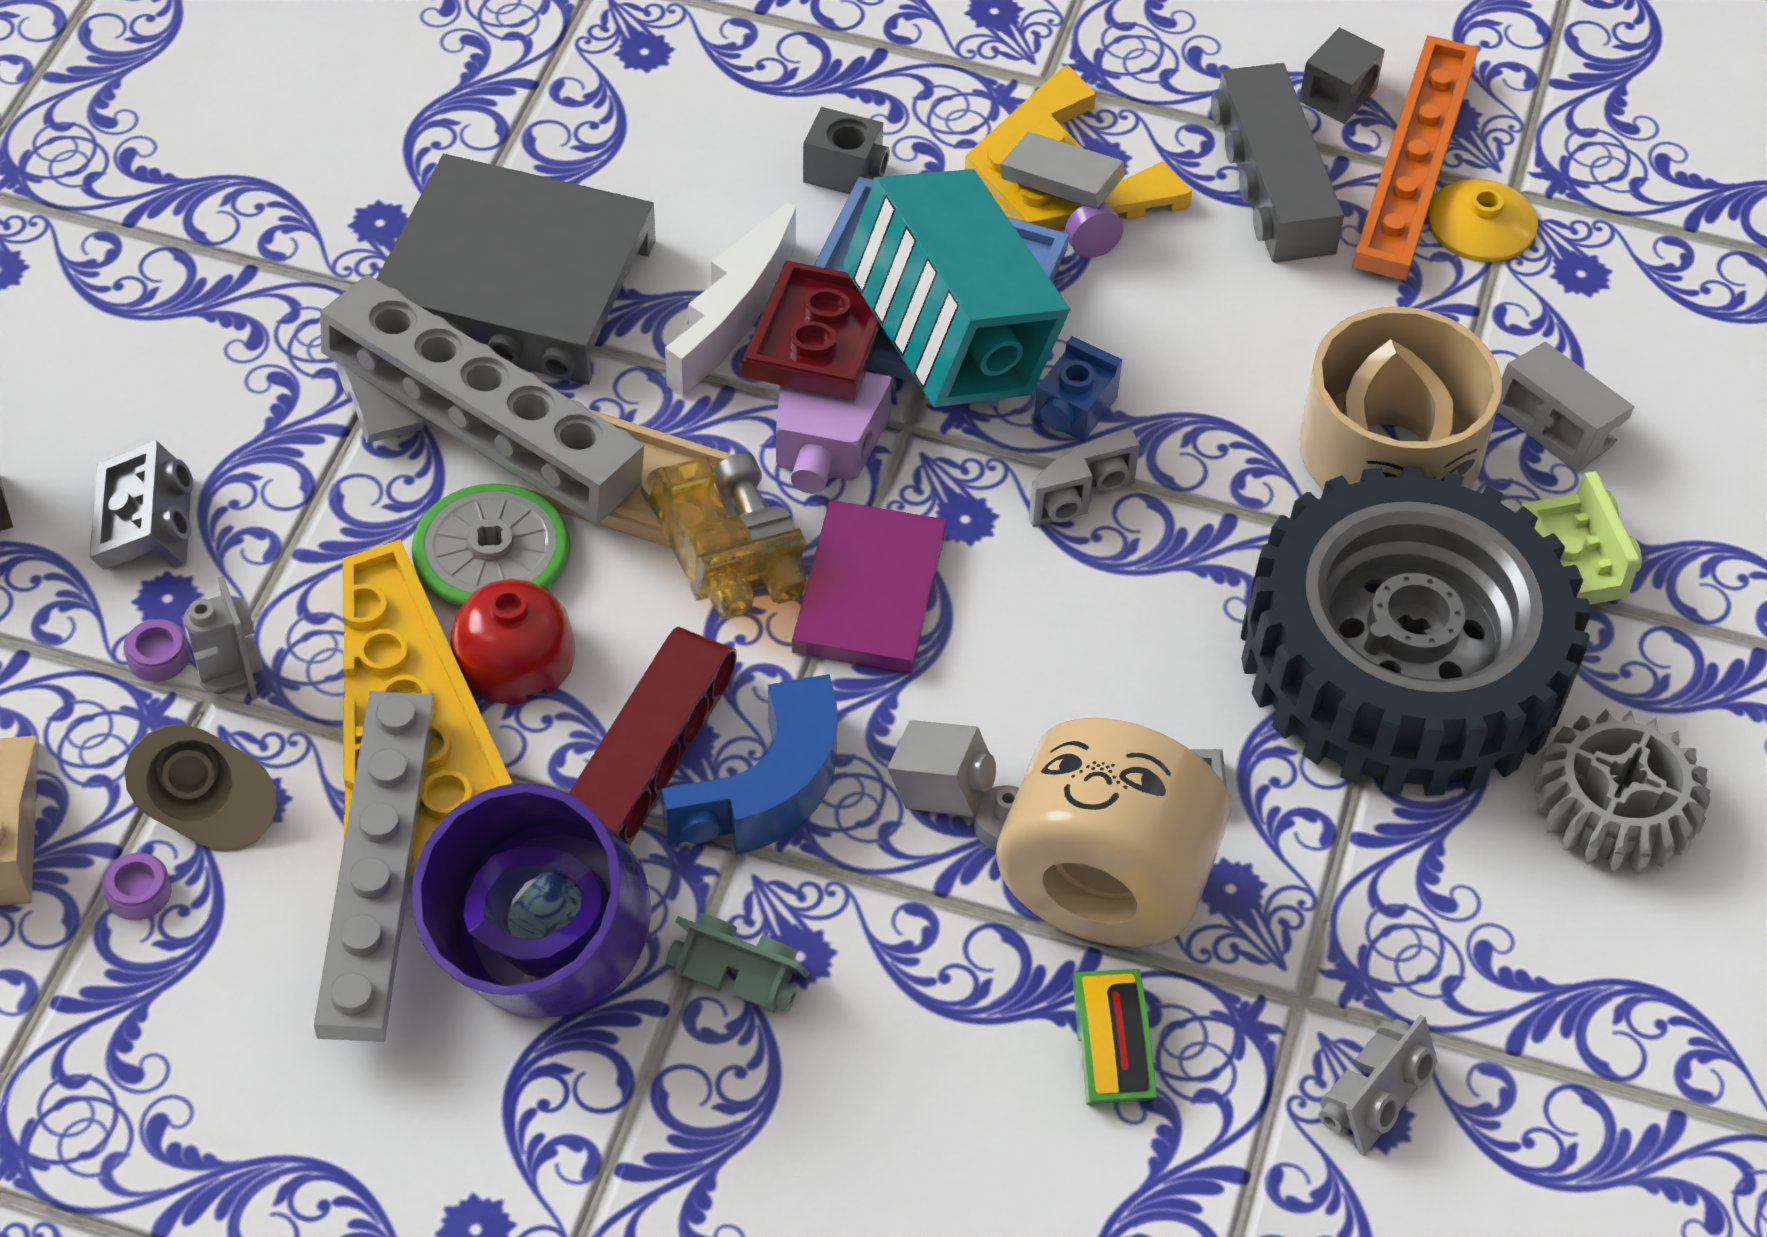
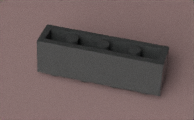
(1277, 163)

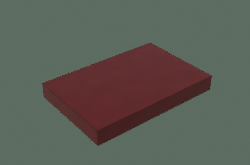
(813, 333)

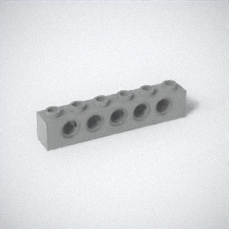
(482, 398)

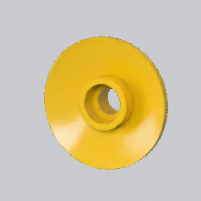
(1482, 220)

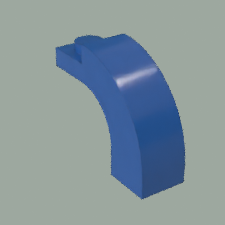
(776, 791)

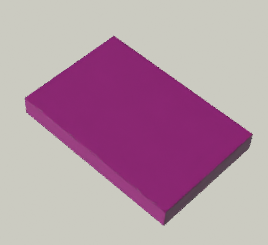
(869, 586)

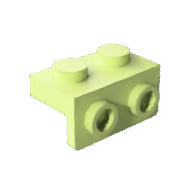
(1592, 539)

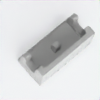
(1561, 405)

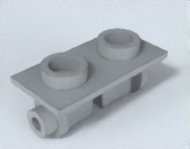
(219, 644)
(1398, 1063)

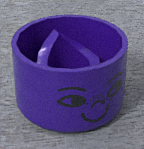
(483, 860)

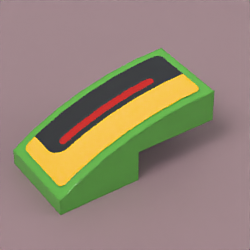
(1114, 1036)

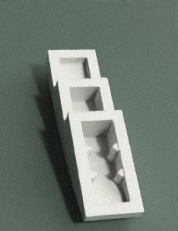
(737, 295)

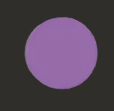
(1094, 230)
(156, 650)
(136, 886)

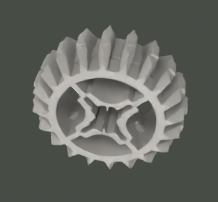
(1652, 816)

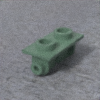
(762, 968)

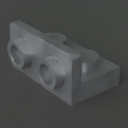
(141, 507)

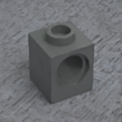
(1341, 75)
(843, 149)

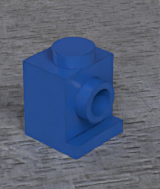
(1078, 389)

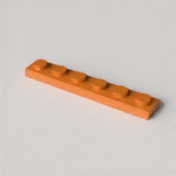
(1415, 158)

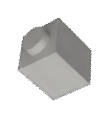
(942, 768)

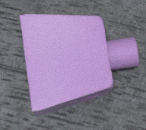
(830, 434)

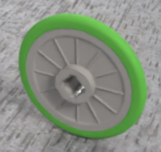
(489, 537)

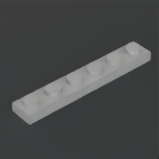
(375, 868)

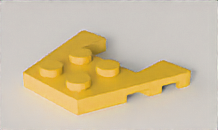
(1042, 113)

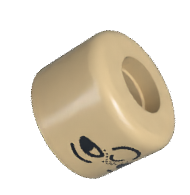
(1403, 372)
(1113, 832)

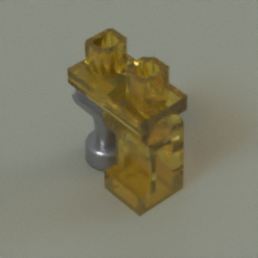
(733, 552)

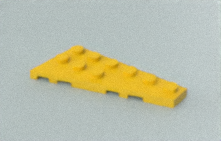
(401, 648)

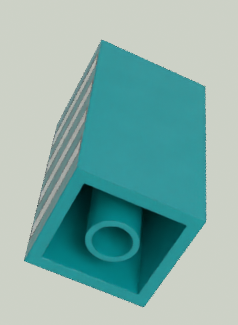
(955, 287)

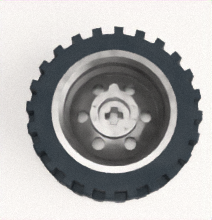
(1394, 674)

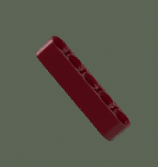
(654, 731)

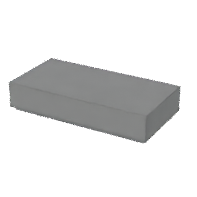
(1062, 169)

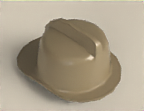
(201, 787)

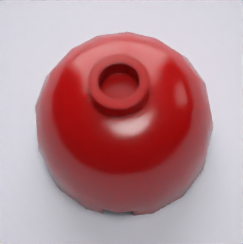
(512, 641)

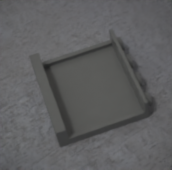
(520, 260)

